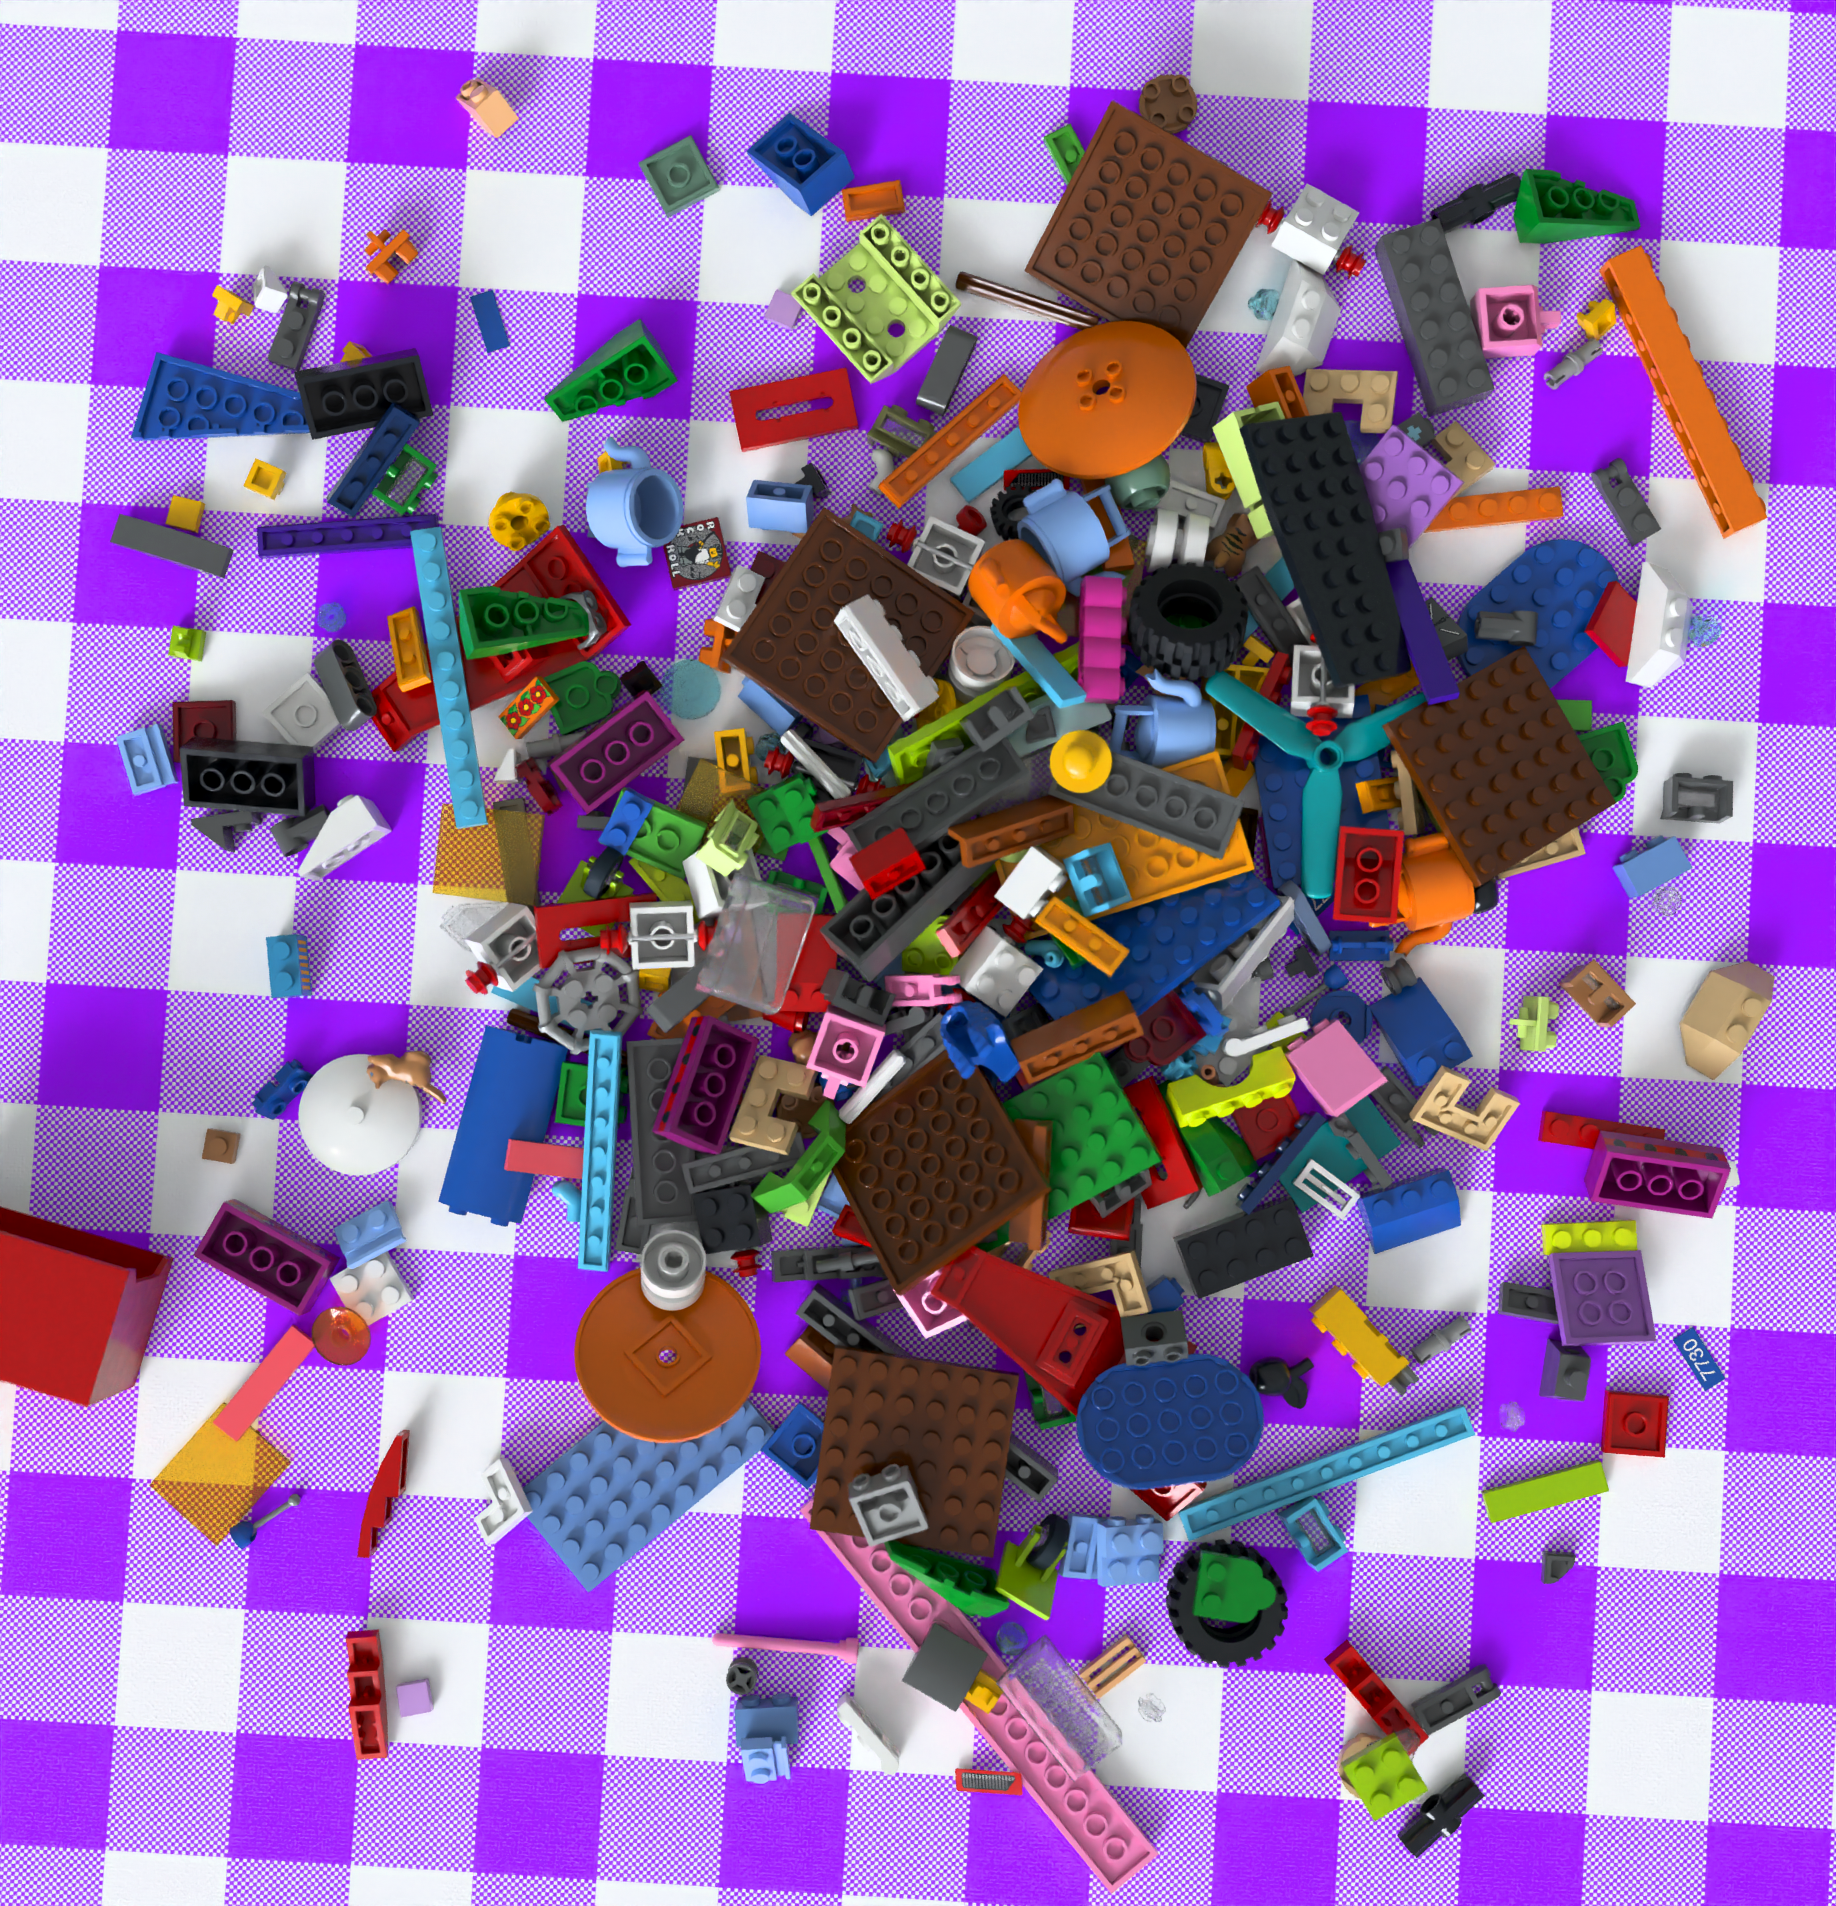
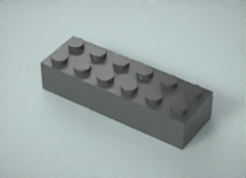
(1433, 317)
(878, 930)

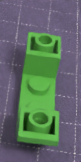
(810, 1170)

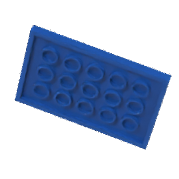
(1280, 791)

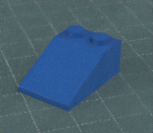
(802, 163)
(1419, 1032)

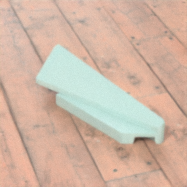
(1066, 719)

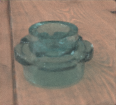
(334, 624)

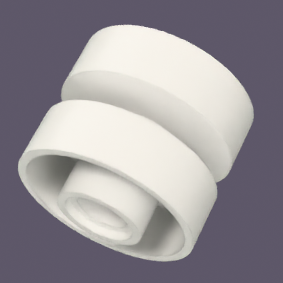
(1169, 542)
(978, 663)
(673, 1270)

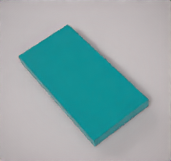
(1333, 1156)

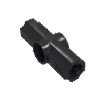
(1477, 203)
(1440, 1815)

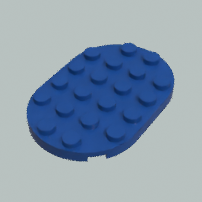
(1558, 582)
(1170, 1422)

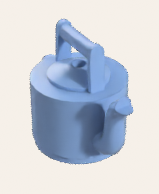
(633, 506)
(1069, 531)
(1167, 726)

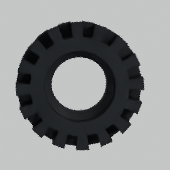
(1004, 506)

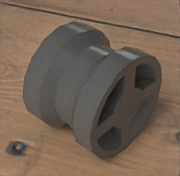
(1398, 976)
(1403, 1380)
(741, 1682)

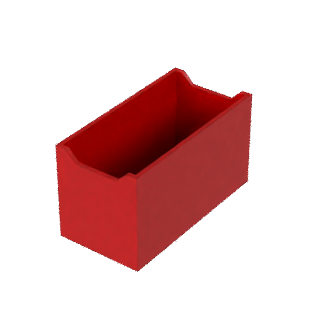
(74, 1308)

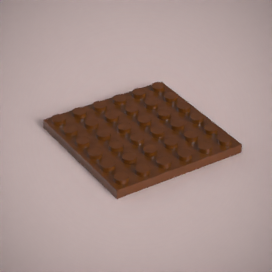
(1147, 227)
(804, 657)
(1499, 766)
(935, 1170)
(926, 1414)

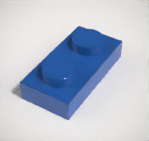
(626, 821)

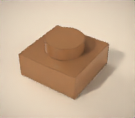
(221, 1145)

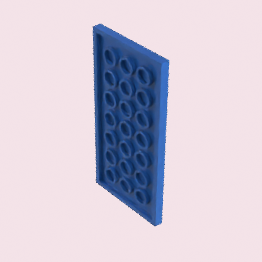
(1165, 943)

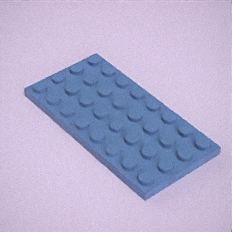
(623, 1491)

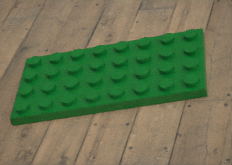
(1093, 1134)

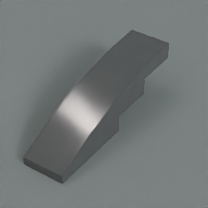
(172, 546)
(801, 1264)

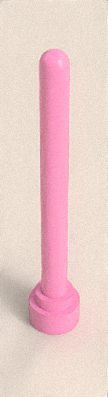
(846, 1649)

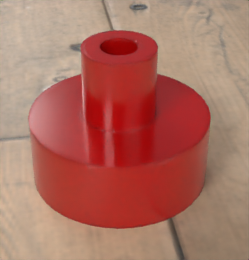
(971, 520)

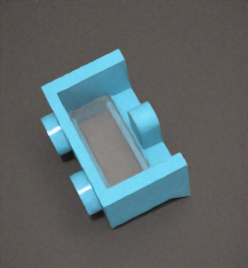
(1097, 879)
(1313, 1532)

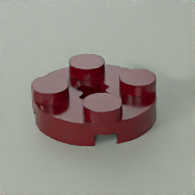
(540, 789)

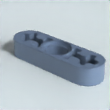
(1305, 919)

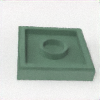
(679, 176)

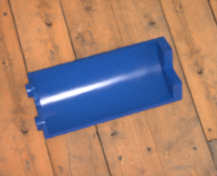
(506, 1100)

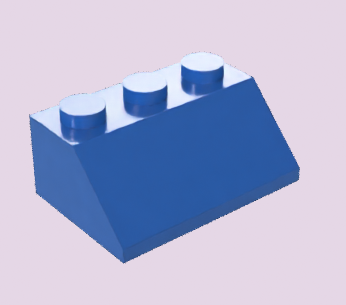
(1410, 1209)

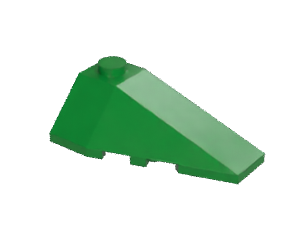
(1560, 210)
(619, 371)
(507, 621)
(1215, 1151)
(958, 1581)

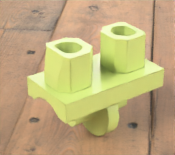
(1533, 1023)

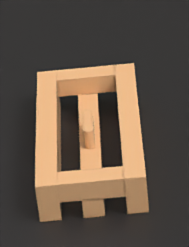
(1120, 1675)

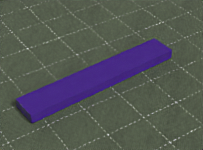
(340, 536)
(1421, 636)

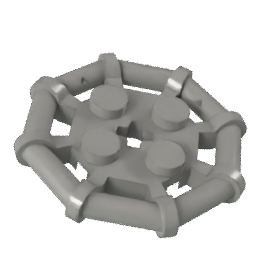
(574, 988)

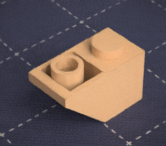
(487, 106)

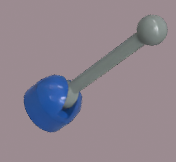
(1332, 978)
(246, 1532)

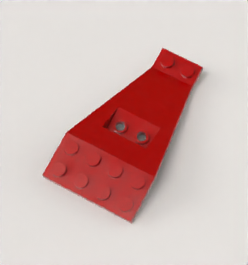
(547, 571)
(1036, 1321)

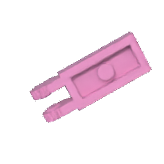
(921, 989)

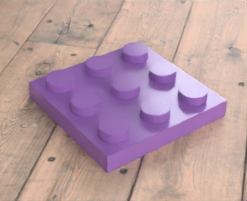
(1406, 484)
(1602, 1298)

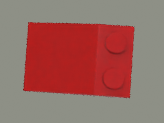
(1368, 874)
(811, 970)

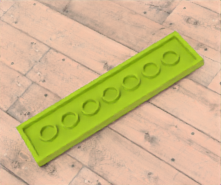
(910, 753)

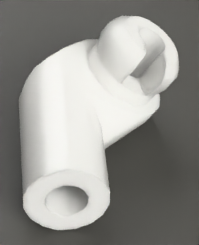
(884, 465)

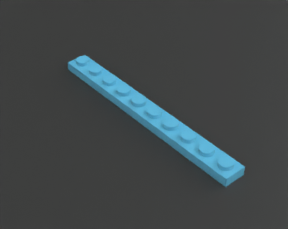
(449, 678)
(1326, 1472)

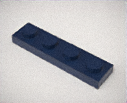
(373, 460)
(1287, 1151)

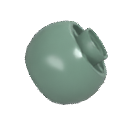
(1141, 487)

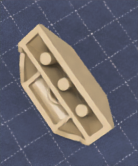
(1724, 1016)

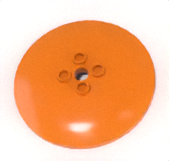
(1112, 432)
(659, 1400)

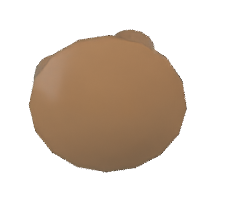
(1168, 102)
(801, 1110)

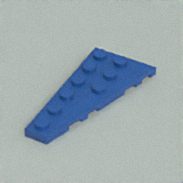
(206, 402)

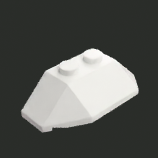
(1300, 323)
(1659, 627)

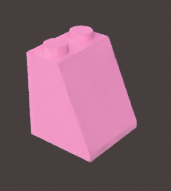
(1333, 1067)

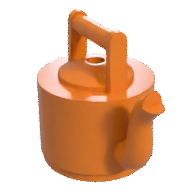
(1018, 591)
(1431, 891)

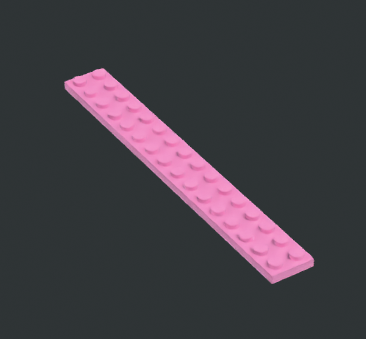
(1079, 1809)

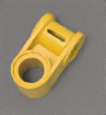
(1216, 470)

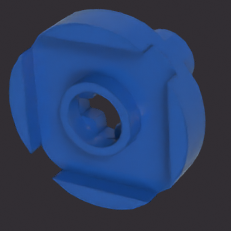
(1352, 1007)
(1209, 1016)

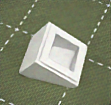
(268, 291)
(507, 772)

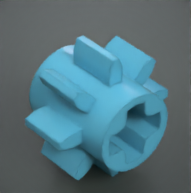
(1181, 1067)

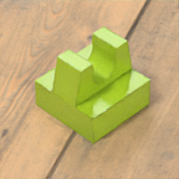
(187, 643)

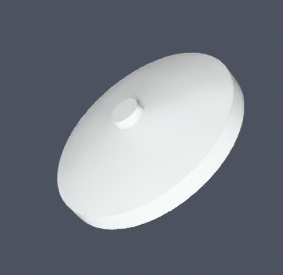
(353, 1123)

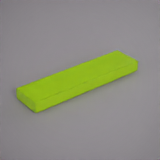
(1545, 1491)

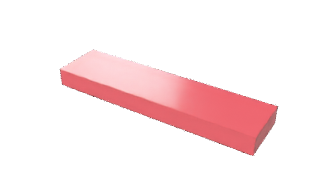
(264, 1383)

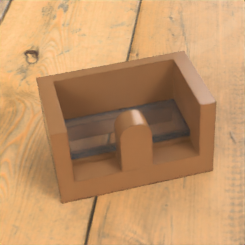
(1597, 994)

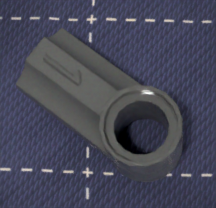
(1515, 627)
(295, 833)

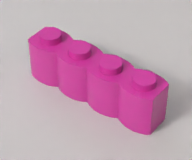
(1099, 639)

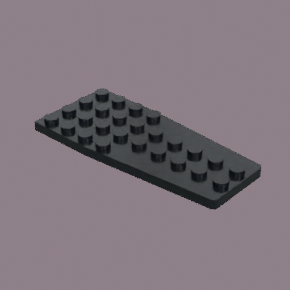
(1329, 543)

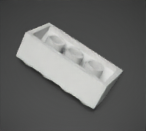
(886, 657)
(1234, 966)

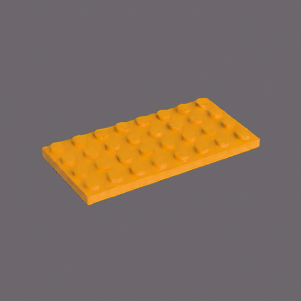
(1148, 862)

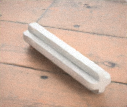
(814, 765)
(874, 1085)

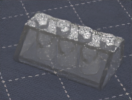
(1060, 1708)

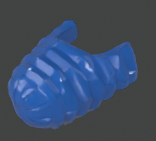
(977, 1038)

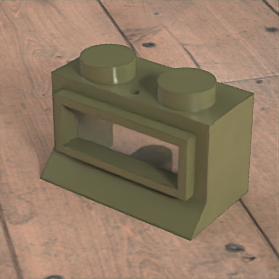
(899, 432)

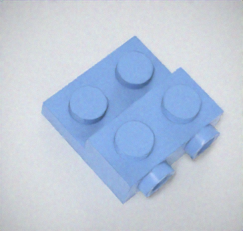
(1129, 1550)

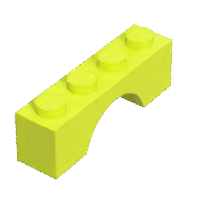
(1196, 1100)

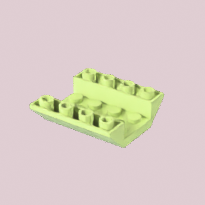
(897, 290)

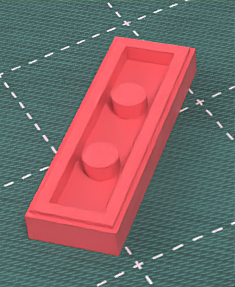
(544, 1159)

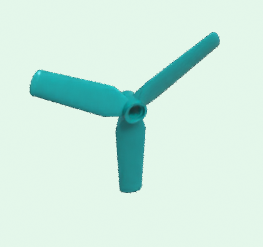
(1323, 787)

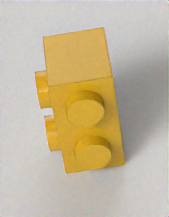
(734, 753)

